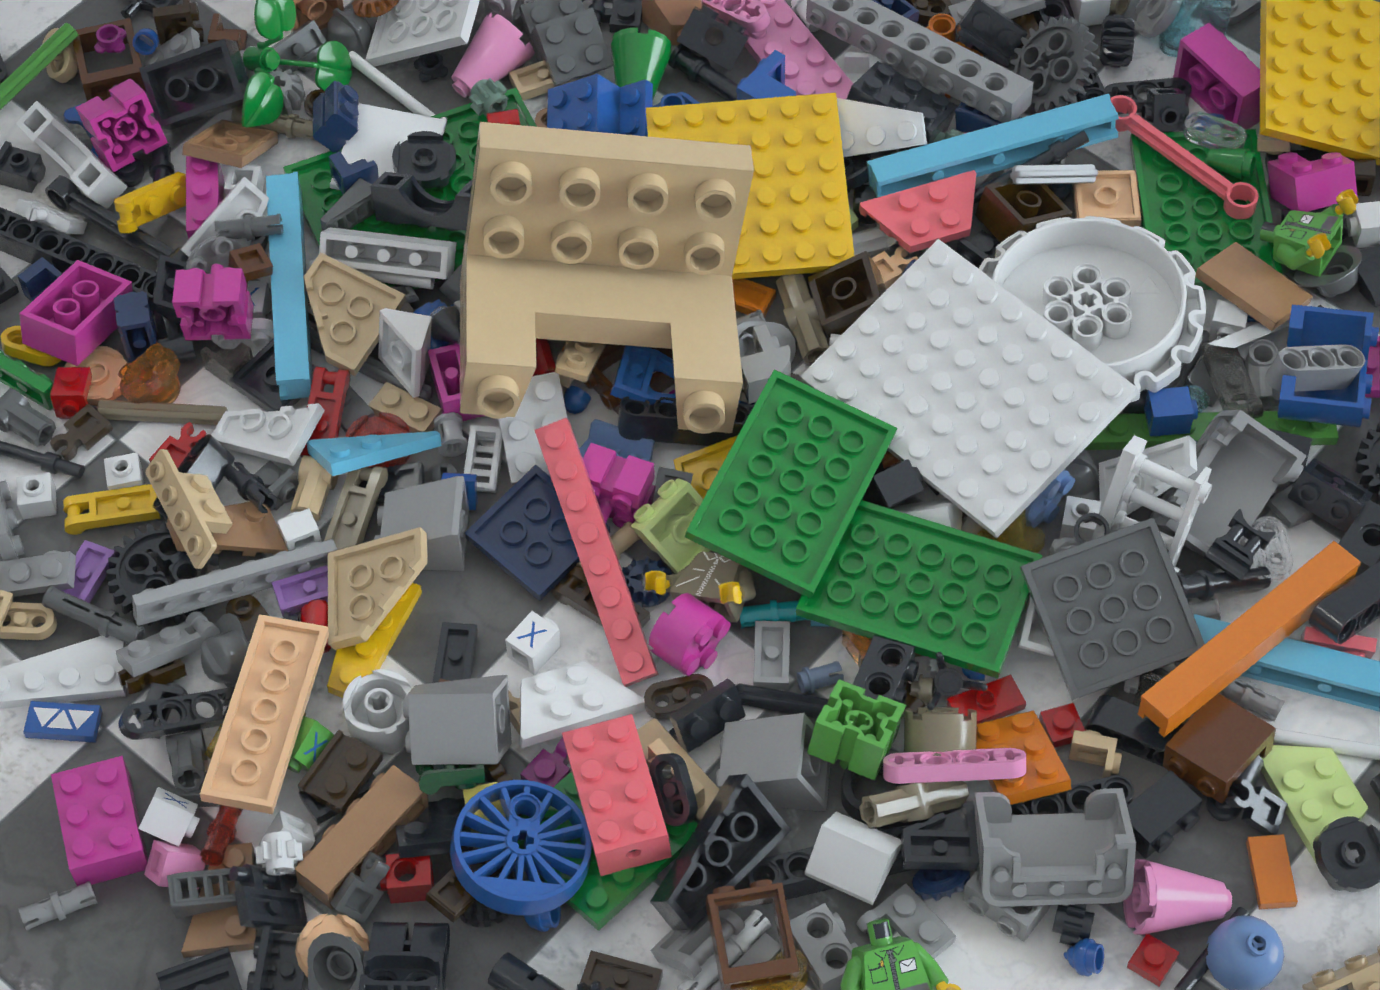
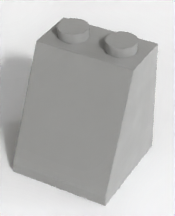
(439, 510)
(458, 721)
(776, 760)

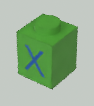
(309, 744)

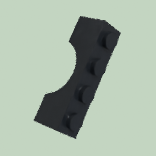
(403, 201)

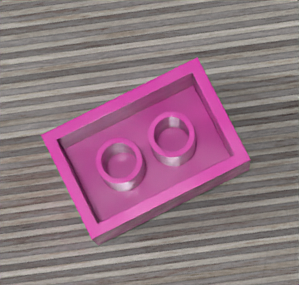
(1220, 76)
(73, 313)
(99, 821)

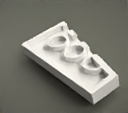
(65, 675)

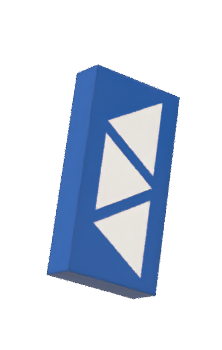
(62, 721)

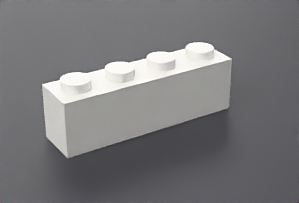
(389, 252)

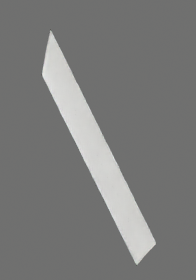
(1246, 335)

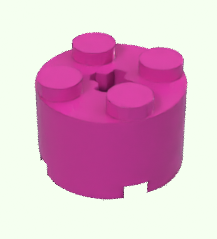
(688, 634)

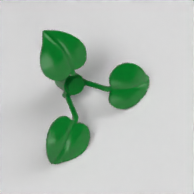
(262, 98)

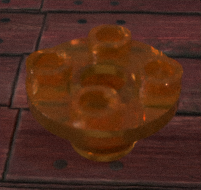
(151, 376)

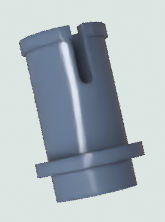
(818, 677)

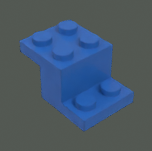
(766, 80)
(600, 106)

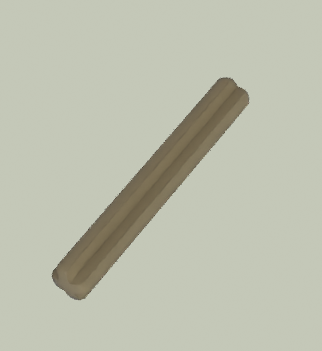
(161, 412)

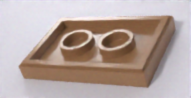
(230, 143)
(1252, 285)

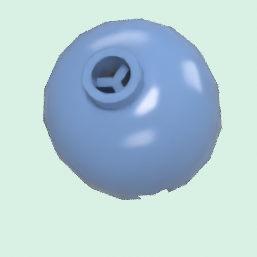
(1244, 953)

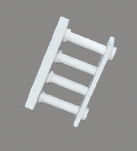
(1124, 490)

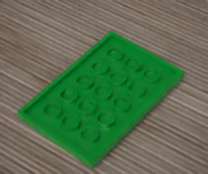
(1192, 215)
(791, 483)
(924, 588)

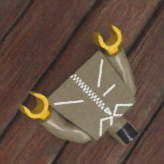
(710, 579)

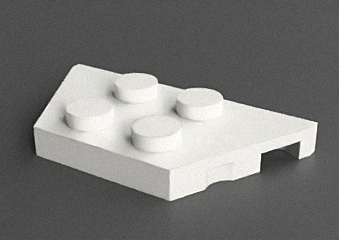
(571, 700)

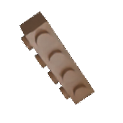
(365, 828)

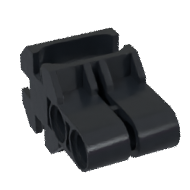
(403, 963)

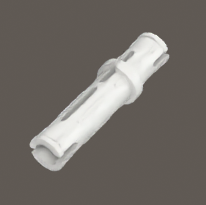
(735, 947)

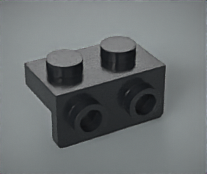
(706, 715)
(276, 962)

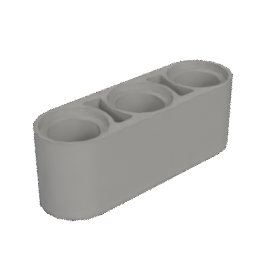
(1316, 367)

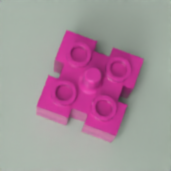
(121, 125)
(213, 303)
(619, 483)

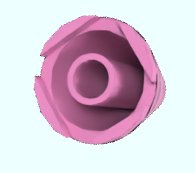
(491, 54)
(1172, 898)

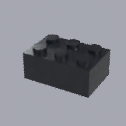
(196, 84)
(888, 88)

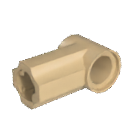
(312, 487)

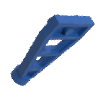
(636, 373)

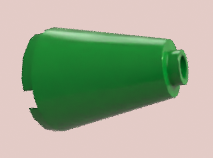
(639, 56)

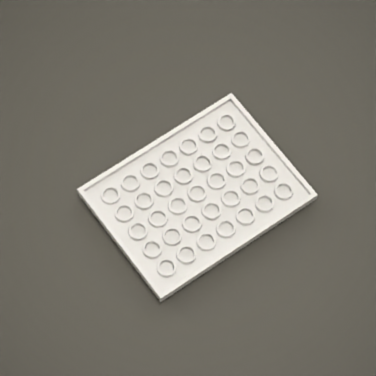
(975, 384)

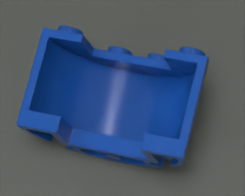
(1329, 327)

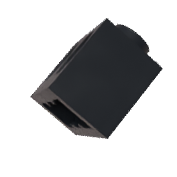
(878, 677)

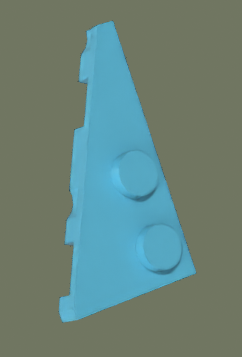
(358, 452)

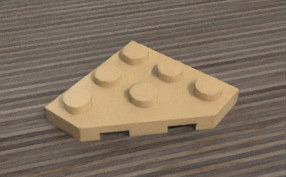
(347, 310)
(368, 583)

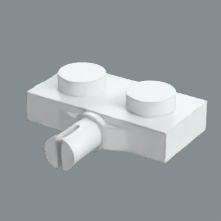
(50, 216)

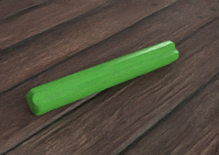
(36, 63)

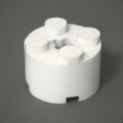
(376, 710)

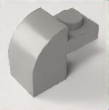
(759, 366)

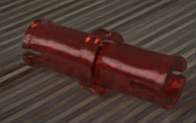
(220, 834)

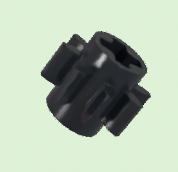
(1073, 923)

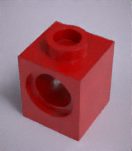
(411, 890)

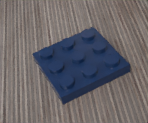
(528, 534)

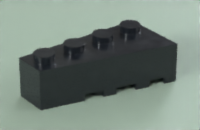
(720, 852)

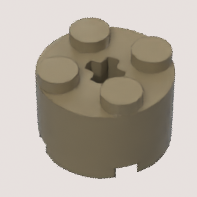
(939, 730)

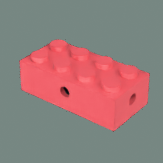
(617, 795)

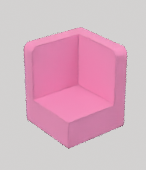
(170, 859)

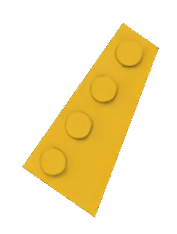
(370, 655)

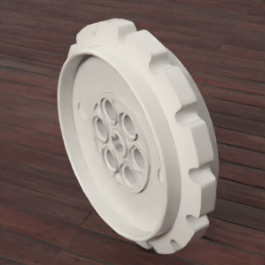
(1109, 293)

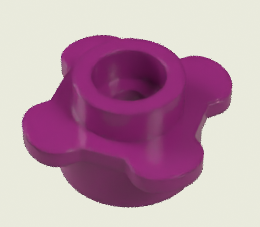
(110, 39)

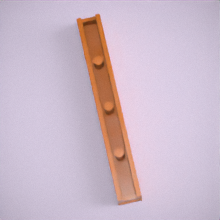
(1246, 639)

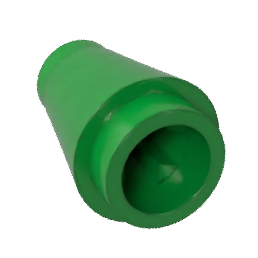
(1234, 162)

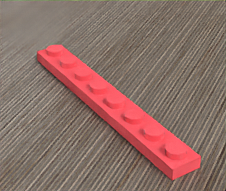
(596, 552)

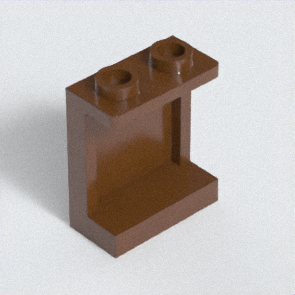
(1217, 746)

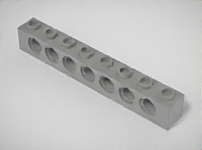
(924, 55)

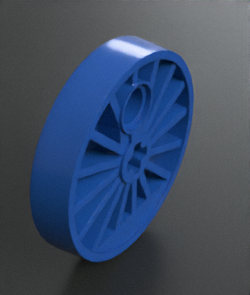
(540, 852)

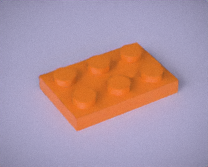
(1044, 768)

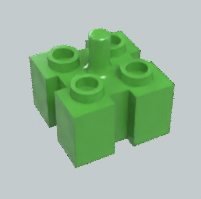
(856, 729)

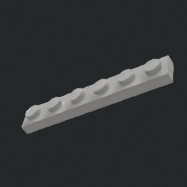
(227, 583)

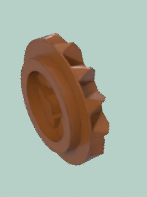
(373, 8)

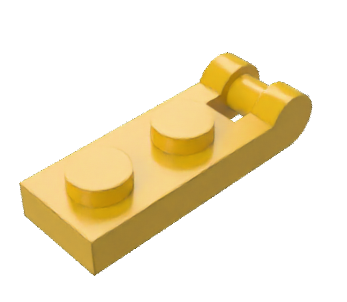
(150, 202)
(109, 508)

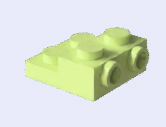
(666, 521)

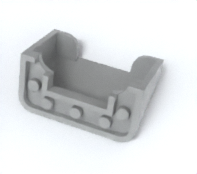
(1245, 472)
(1055, 855)

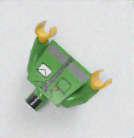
(1308, 238)
(892, 964)

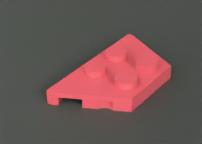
(926, 212)

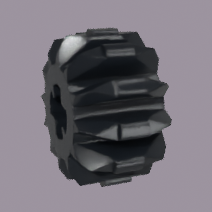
(1117, 41)

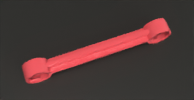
(1186, 160)

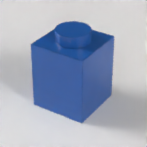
(1170, 411)

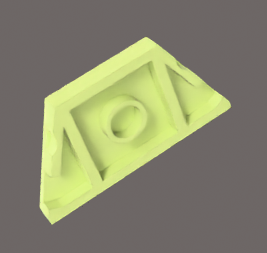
(1313, 787)

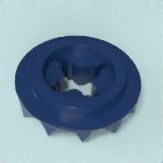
(634, 573)
(939, 883)

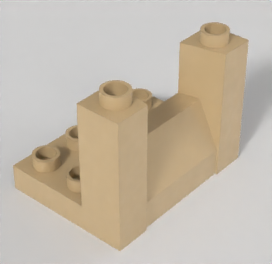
(604, 248)

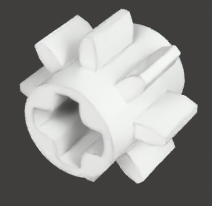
(278, 853)

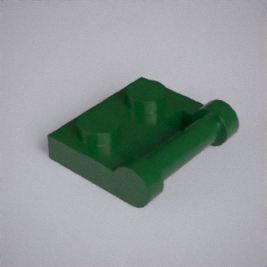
(461, 775)

